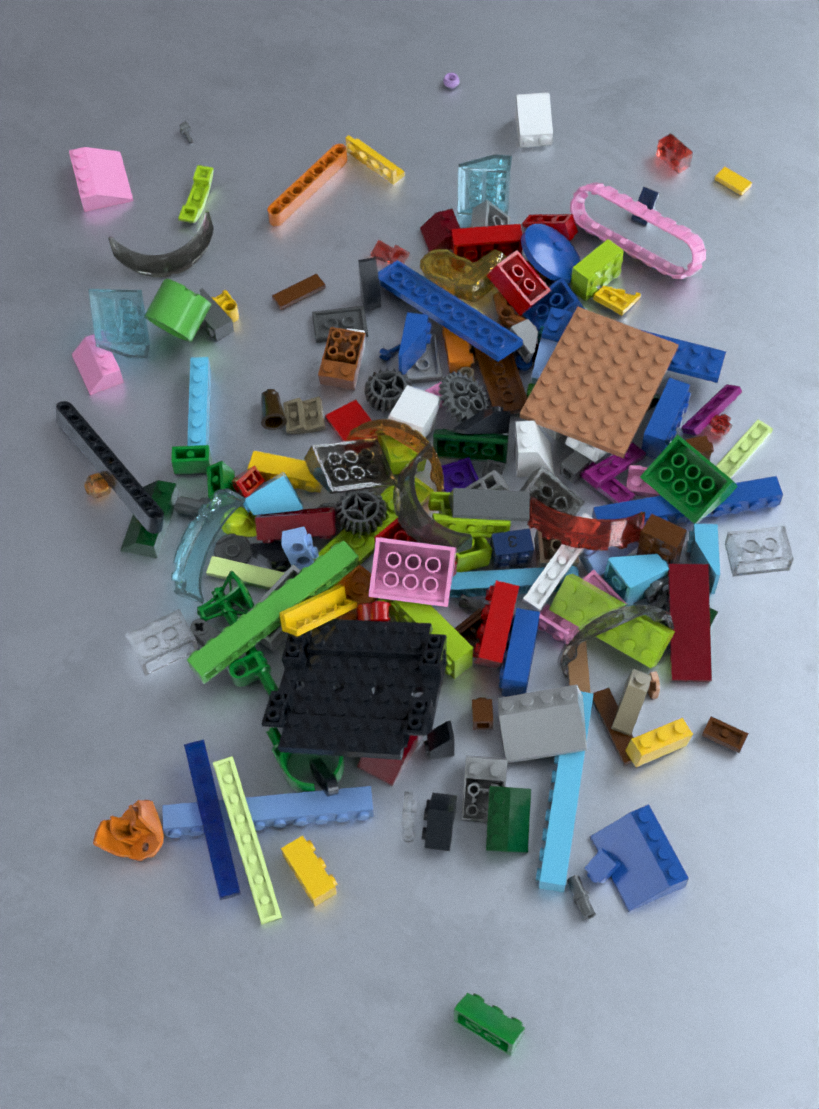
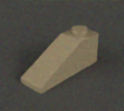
(631, 702)

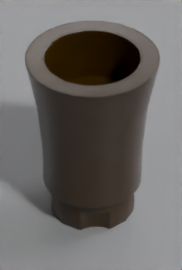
(272, 411)

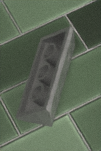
(489, 504)

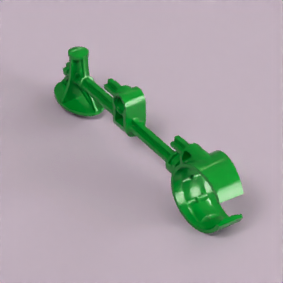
(253, 666)

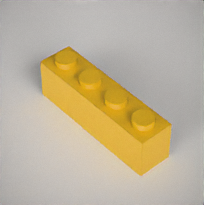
(295, 470)

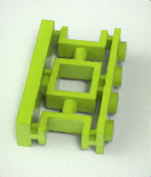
(476, 527)

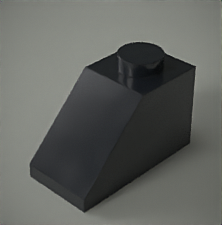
(271, 555)
(440, 741)

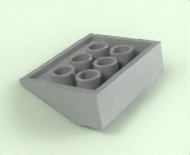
(542, 723)

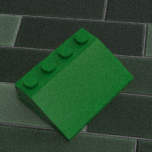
(688, 480)

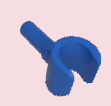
(386, 354)

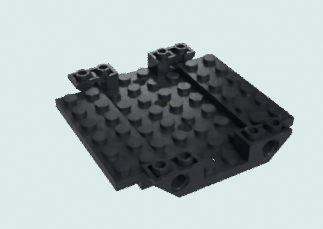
(361, 660)

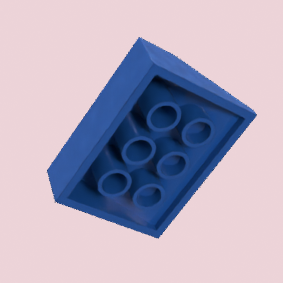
(646, 857)

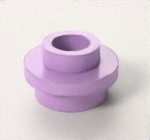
(451, 80)

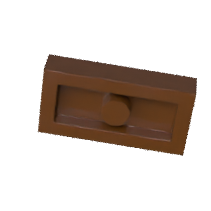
(725, 734)

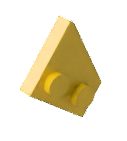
(616, 299)

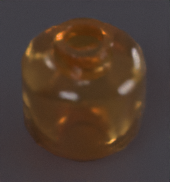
(97, 486)

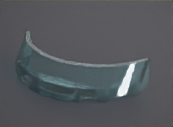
(198, 540)

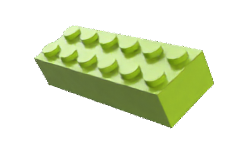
(637, 638)
(458, 649)

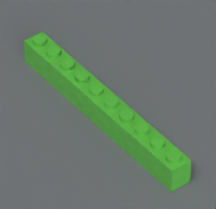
(265, 616)

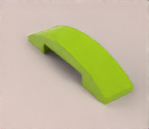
(198, 194)

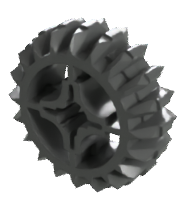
(386, 383)
(353, 519)

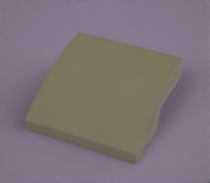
(304, 415)

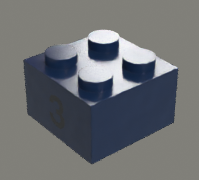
(511, 548)

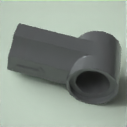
(189, 505)

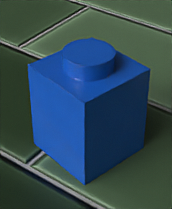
(602, 866)

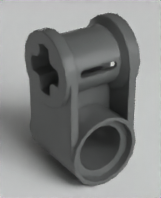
(203, 631)

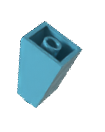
(274, 497)
(634, 574)

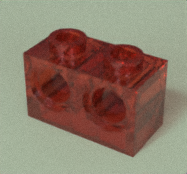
(674, 153)

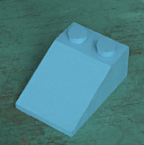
(704, 549)

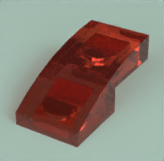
(389, 254)

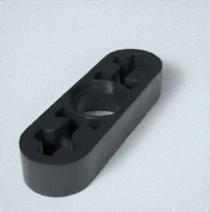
(324, 777)

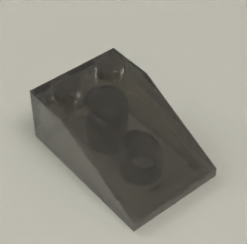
(552, 492)

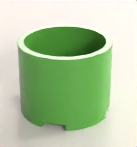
(177, 310)

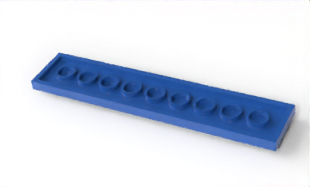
(449, 311)
(688, 360)

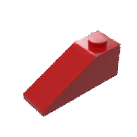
(561, 222)
(247, 481)

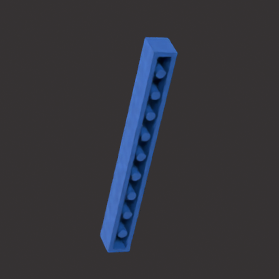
(747, 496)

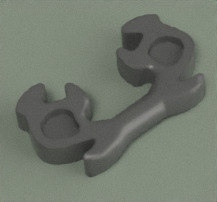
(655, 589)

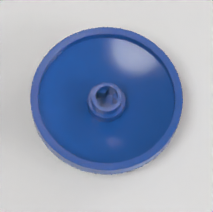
(549, 252)

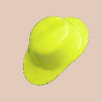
(241, 523)

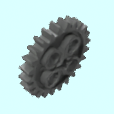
(462, 396)

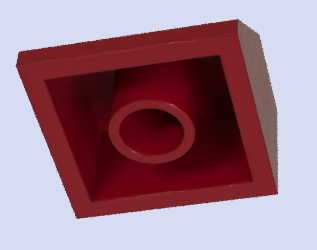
(438, 230)

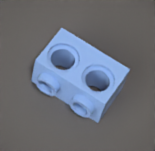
(299, 547)

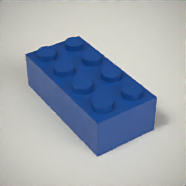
(666, 417)
(519, 652)

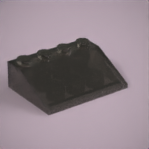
(349, 465)

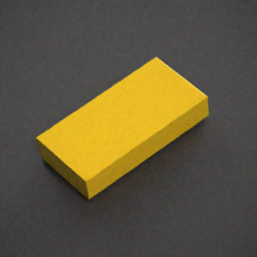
(733, 181)

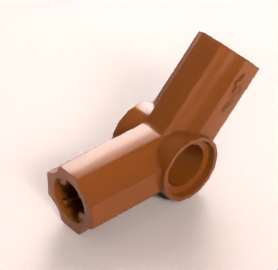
(505, 312)

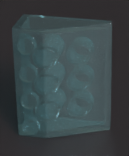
(484, 180)
(120, 322)

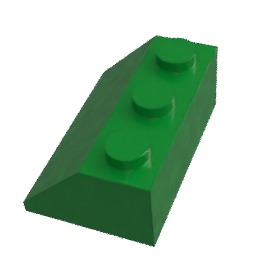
(489, 1023)

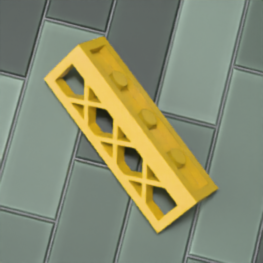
(374, 160)
(316, 611)

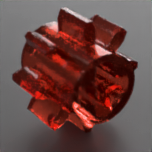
(720, 424)

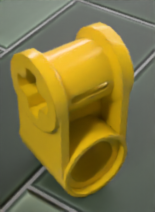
(227, 304)

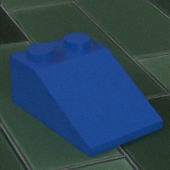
(559, 297)
(414, 340)

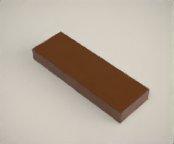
(298, 292)

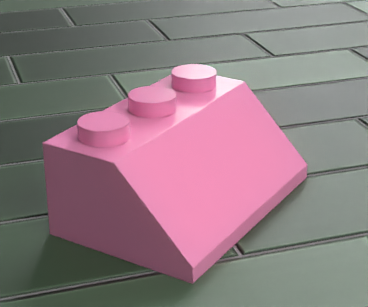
(96, 366)

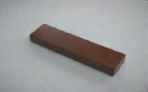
(606, 708)

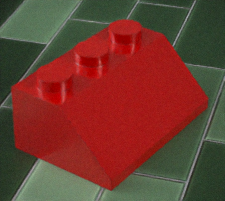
(518, 282)

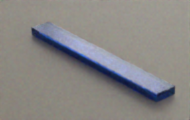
(212, 820)

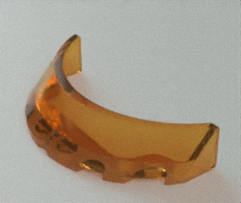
(405, 435)

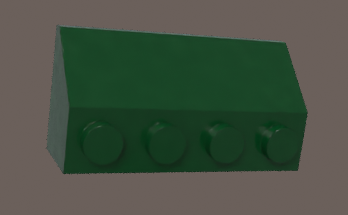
(475, 446)
(137, 538)

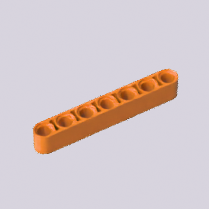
(307, 185)

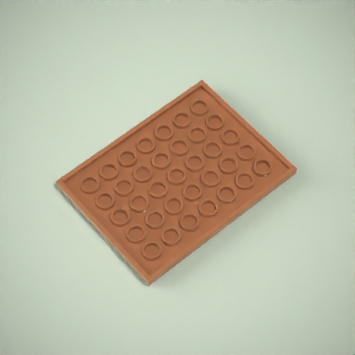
(599, 382)

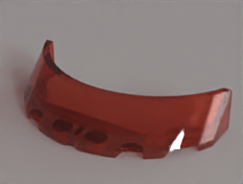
(584, 532)

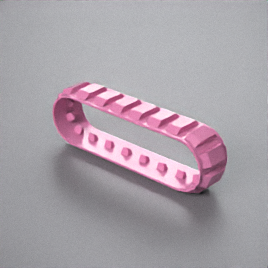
(653, 217)

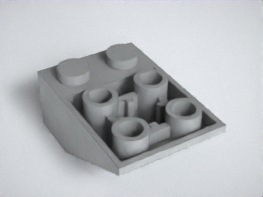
(479, 775)

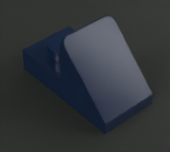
(649, 198)

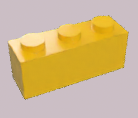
(659, 742)
(309, 870)

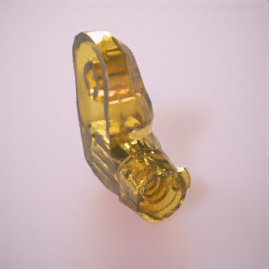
(459, 274)

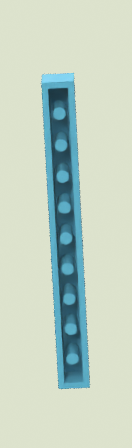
(562, 814)

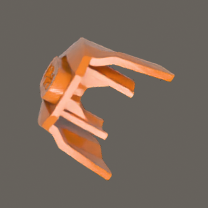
(132, 832)

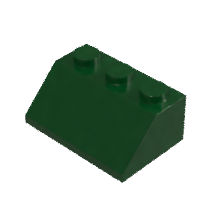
(508, 819)

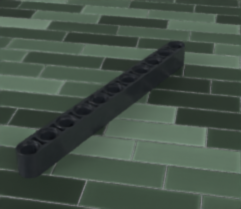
(110, 467)

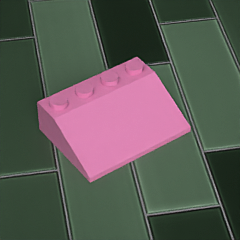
(100, 178)
(412, 572)

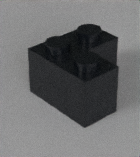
(440, 819)

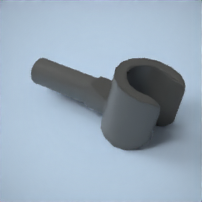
(184, 128)

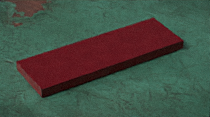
(691, 618)

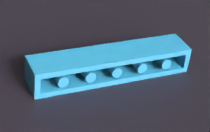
(199, 401)

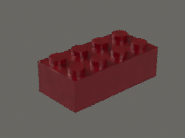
(315, 520)

